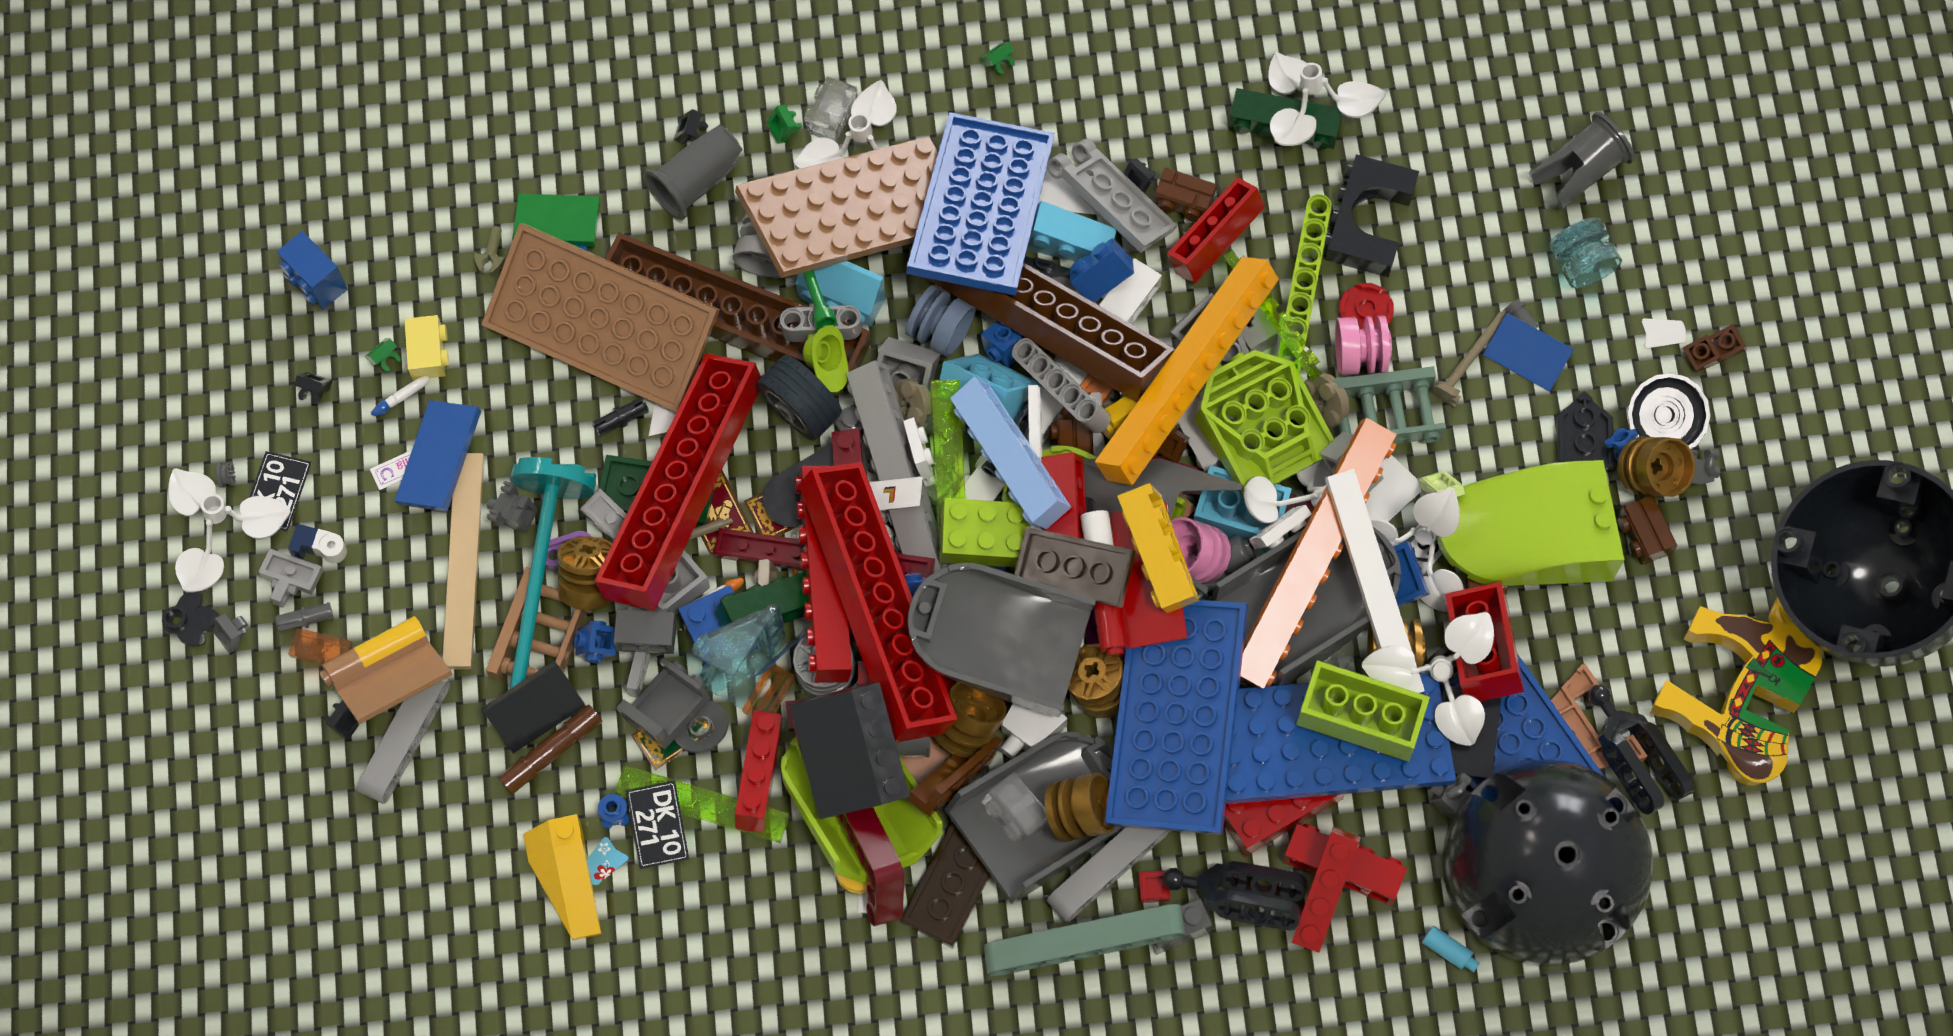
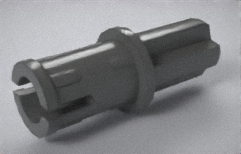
(304, 617)

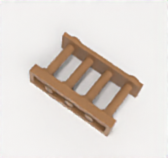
(500, 661)

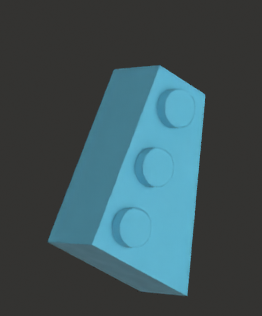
(1065, 233)

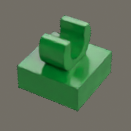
(997, 55)
(782, 123)
(382, 352)

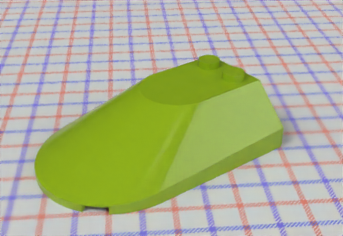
(903, 822)

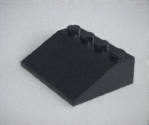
(848, 750)

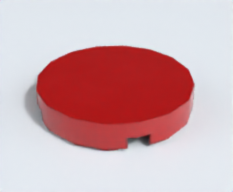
(1364, 301)

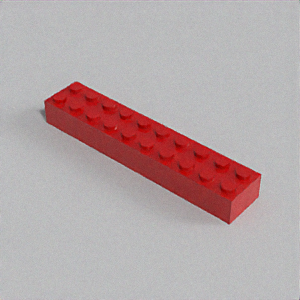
(679, 482)
(875, 598)

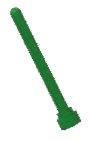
(822, 314)

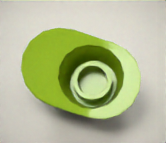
(827, 356)

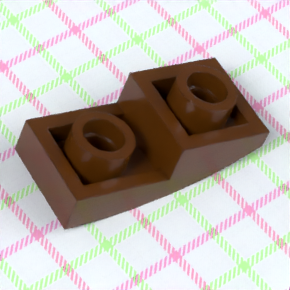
(1715, 348)

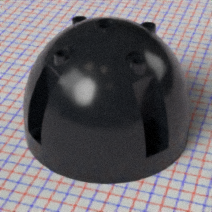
(1854, 525)
(1499, 850)

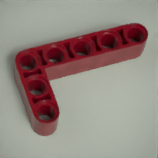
(880, 864)

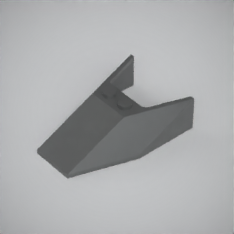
(1164, 476)

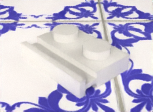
(922, 456)
(1272, 534)

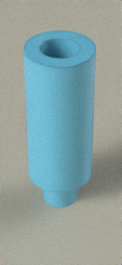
(1450, 949)

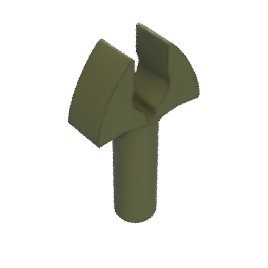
(491, 253)

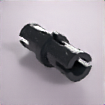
(620, 416)

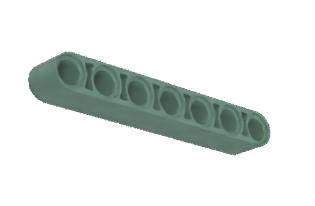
(1084, 940)

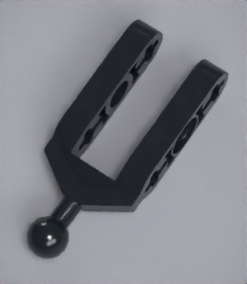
(1617, 751)
(1246, 892)

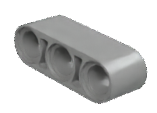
(806, 326)

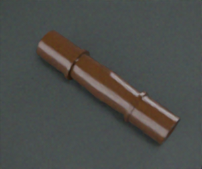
(550, 749)

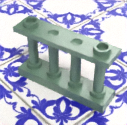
(1393, 384)

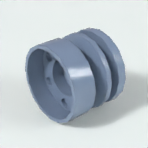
(935, 319)

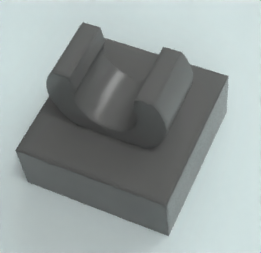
(229, 631)

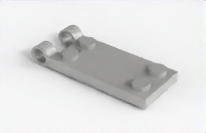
(1112, 195)

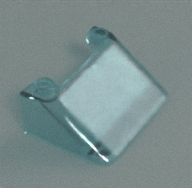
(739, 652)

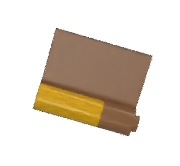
(385, 670)

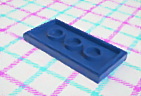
(438, 455)

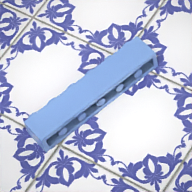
(1010, 453)

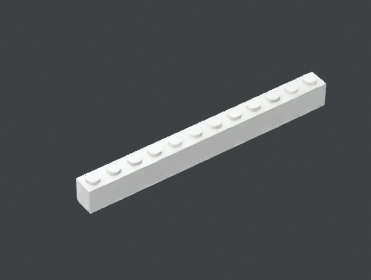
(1124, 301)

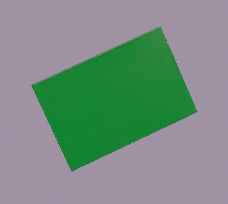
(562, 216)

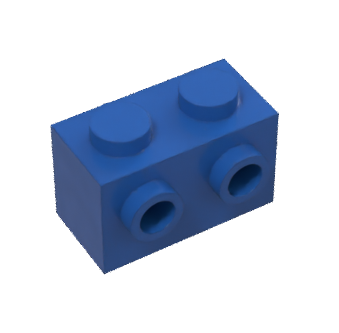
(1101, 270)

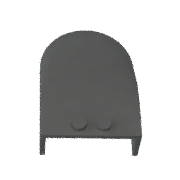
(1332, 620)
(1000, 633)
(1043, 856)

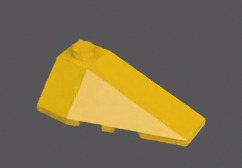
(562, 867)

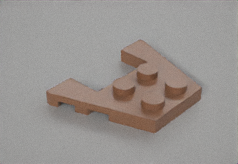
(1565, 703)

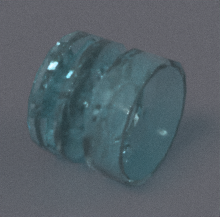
(1585, 252)

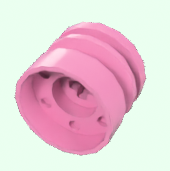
(1362, 345)
(1203, 548)

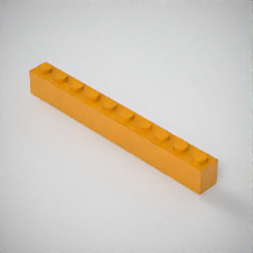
(1186, 371)

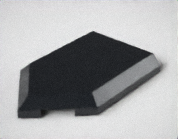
(1583, 433)

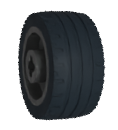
(799, 397)

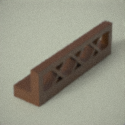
(951, 778)

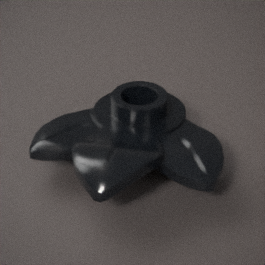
(194, 619)

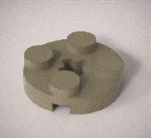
(1336, 397)
(919, 398)

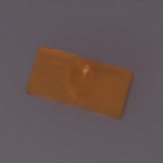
(317, 647)

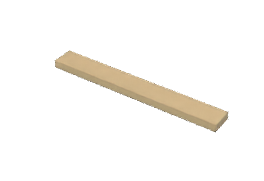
(463, 564)

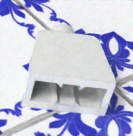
(1028, 728)

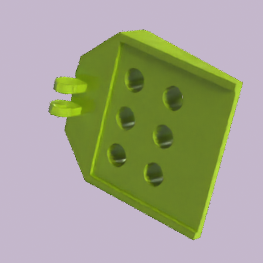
(1251, 380)

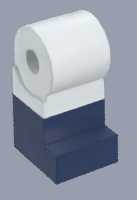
(317, 543)

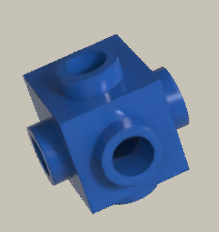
(999, 343)
(595, 642)

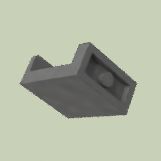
(666, 704)

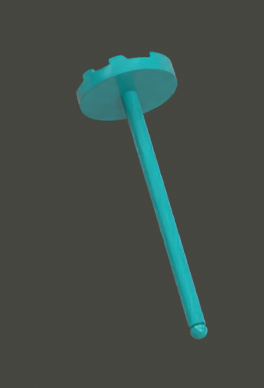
(553, 482)

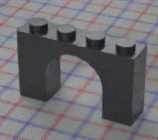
(1367, 180)

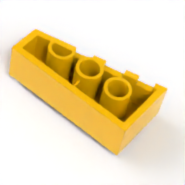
(1158, 547)

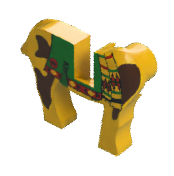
(1777, 669)

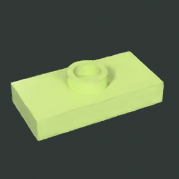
(1440, 482)

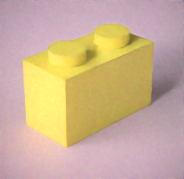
(425, 347)

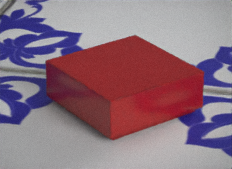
(1152, 887)

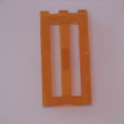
(747, 709)

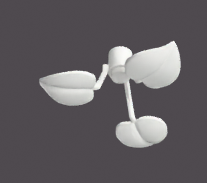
(1289, 73)
(873, 107)
(196, 491)
(1261, 494)
(1436, 516)
(1467, 636)

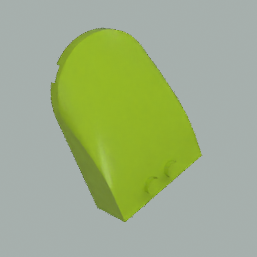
(1538, 527)

